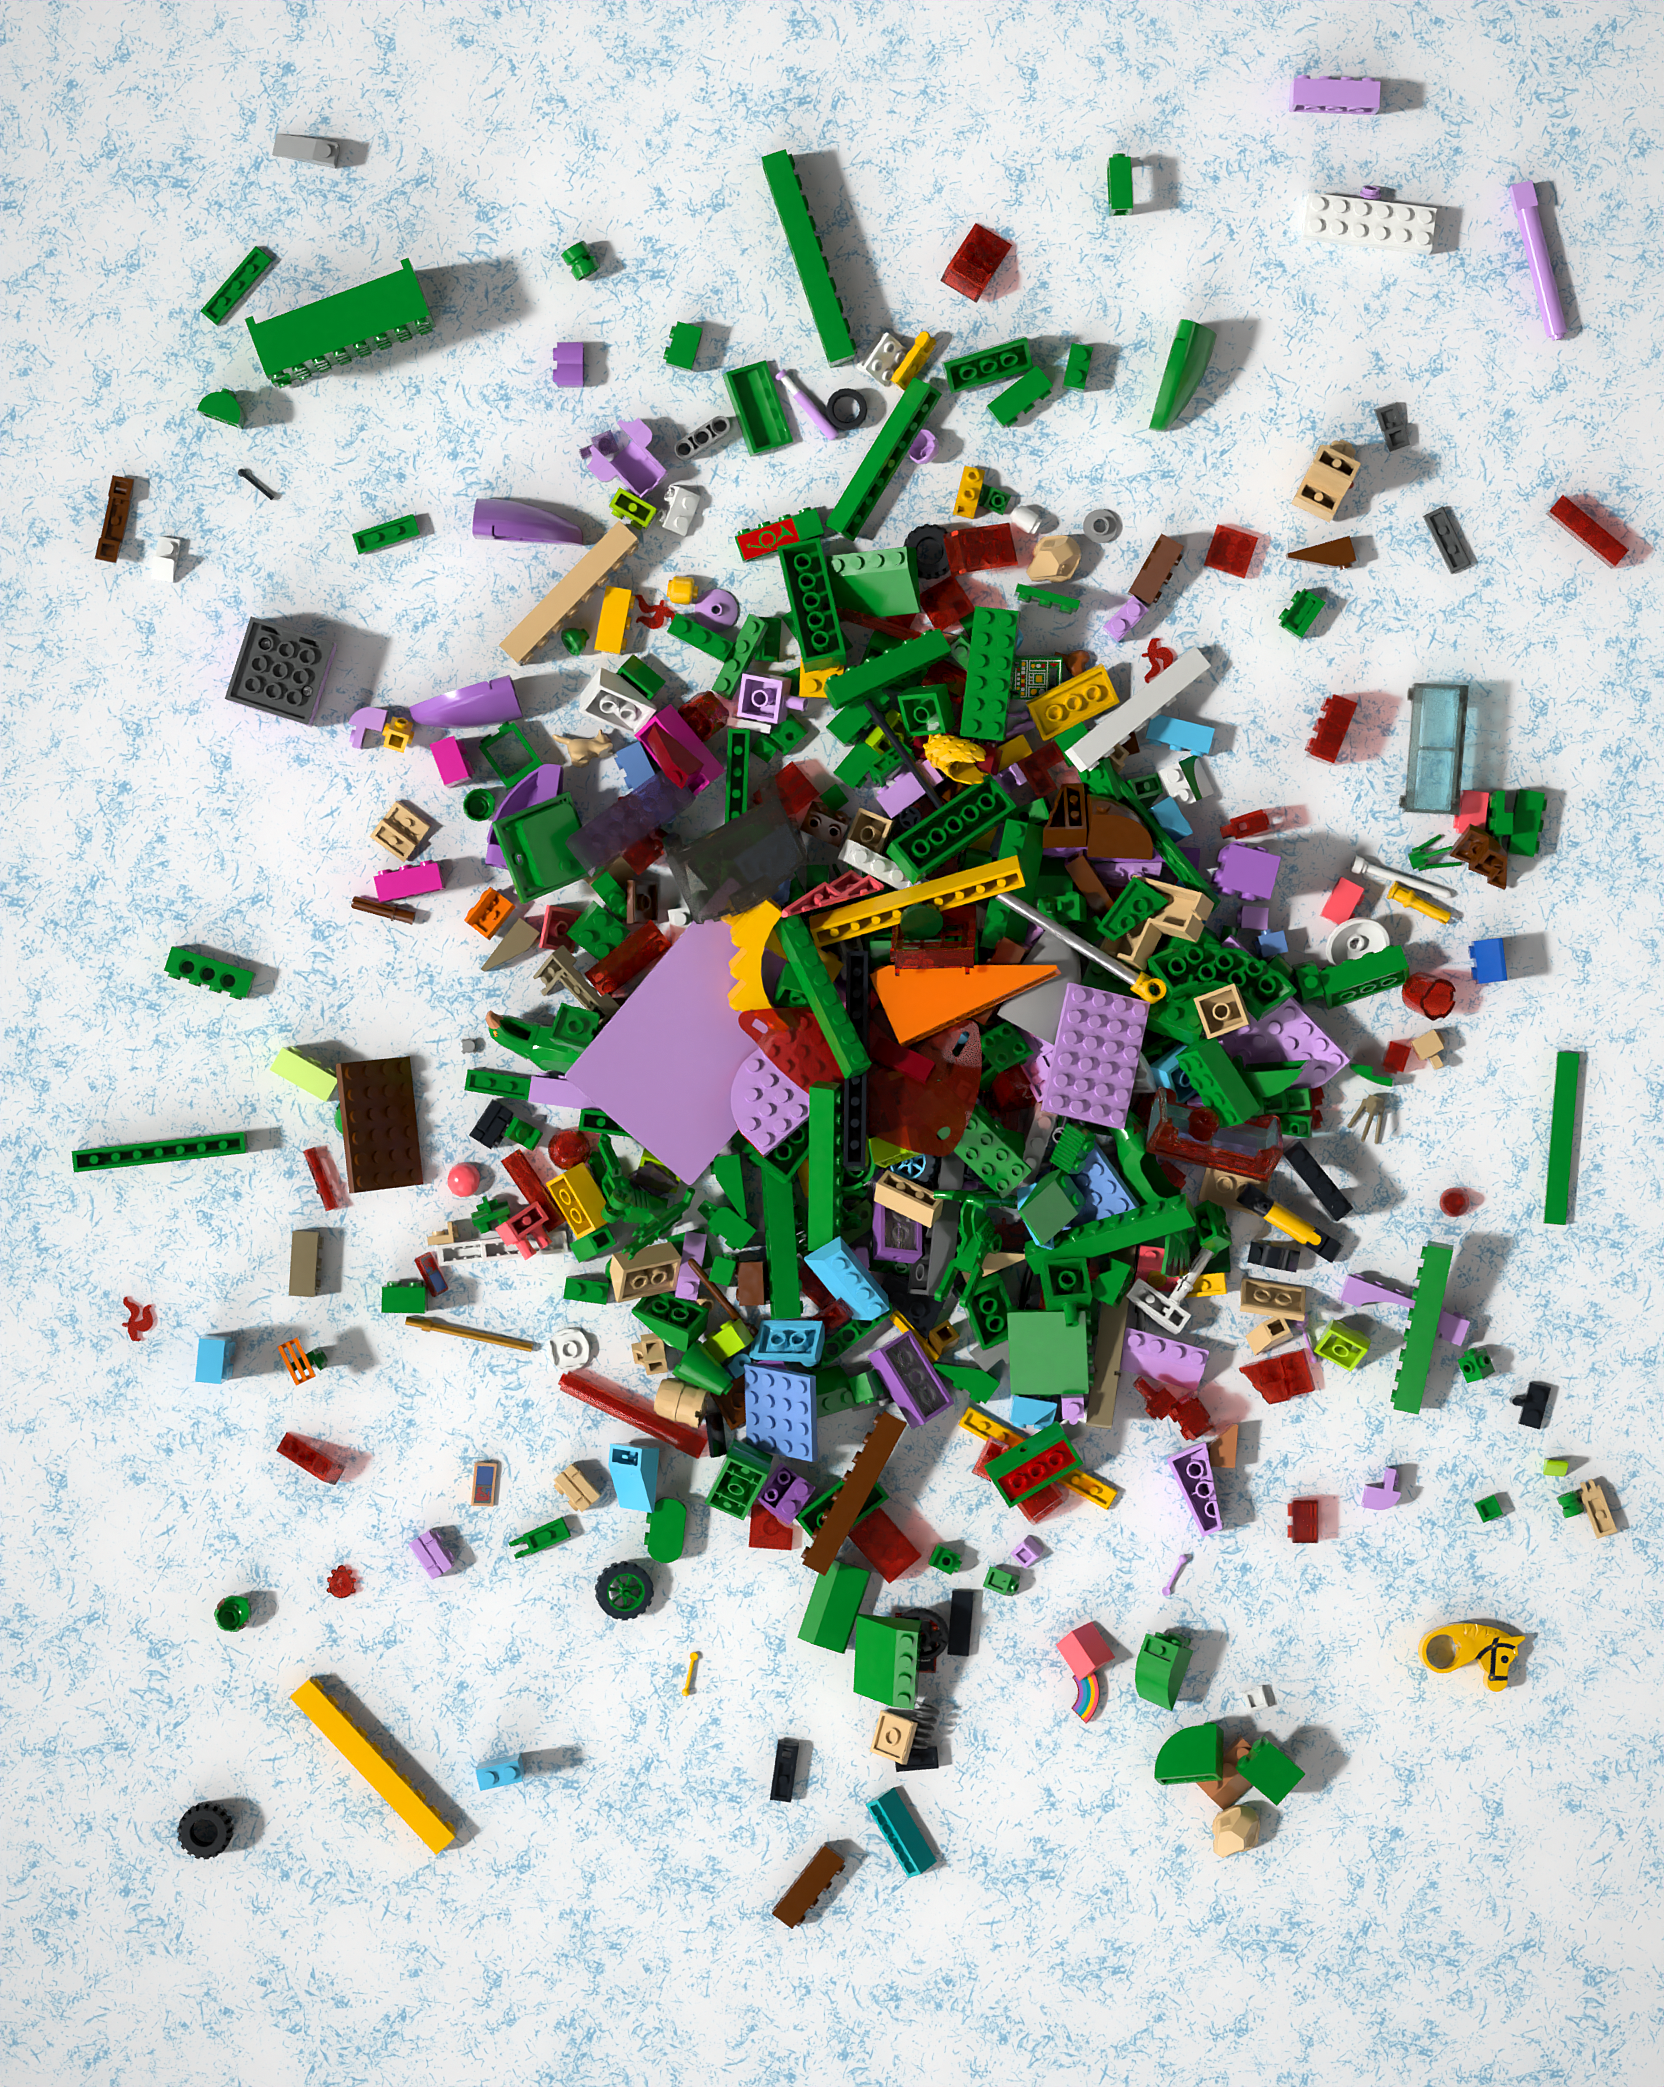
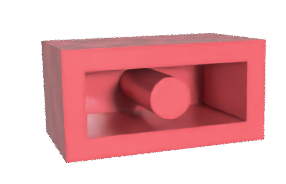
(1471, 810)
(1342, 901)

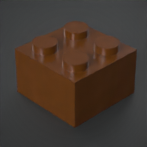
(752, 1283)

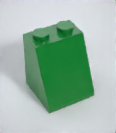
(1269, 1770)

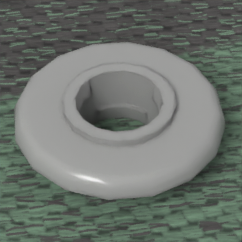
(1088, 526)

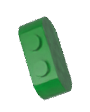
(666, 1530)

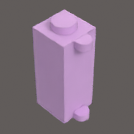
(1072, 1407)

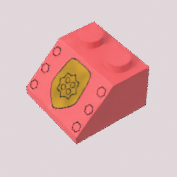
(1149, 1269)

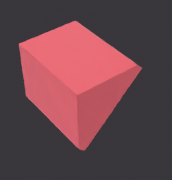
(555, 926)
(1085, 1650)

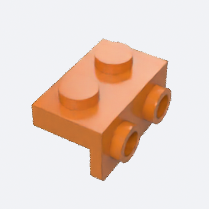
(489, 913)

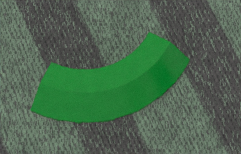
(1213, 967)

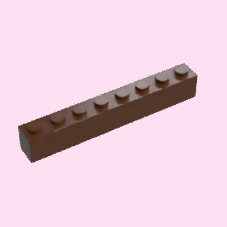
(853, 1493)

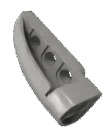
(1040, 1007)

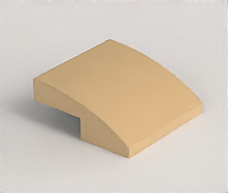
(400, 831)

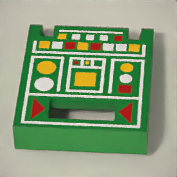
(1032, 675)

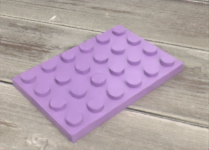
(1095, 1056)

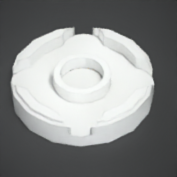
(569, 1349)

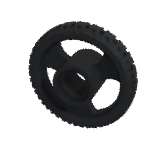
(940, 1636)

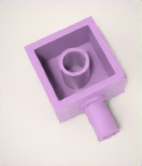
(767, 697)

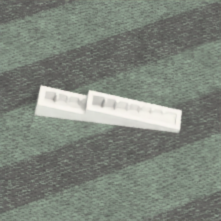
(494, 1249)

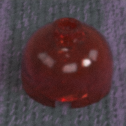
(568, 1148)

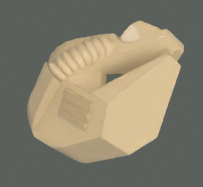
(1054, 559)
(1235, 1830)

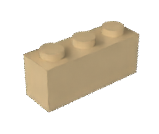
(908, 1199)

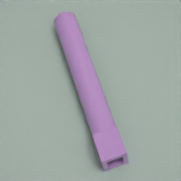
(1525, 207)

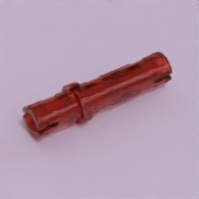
(324, 1189)

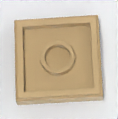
(893, 1737)

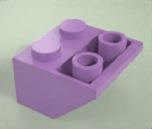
(785, 1494)

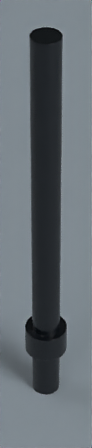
(880, 719)

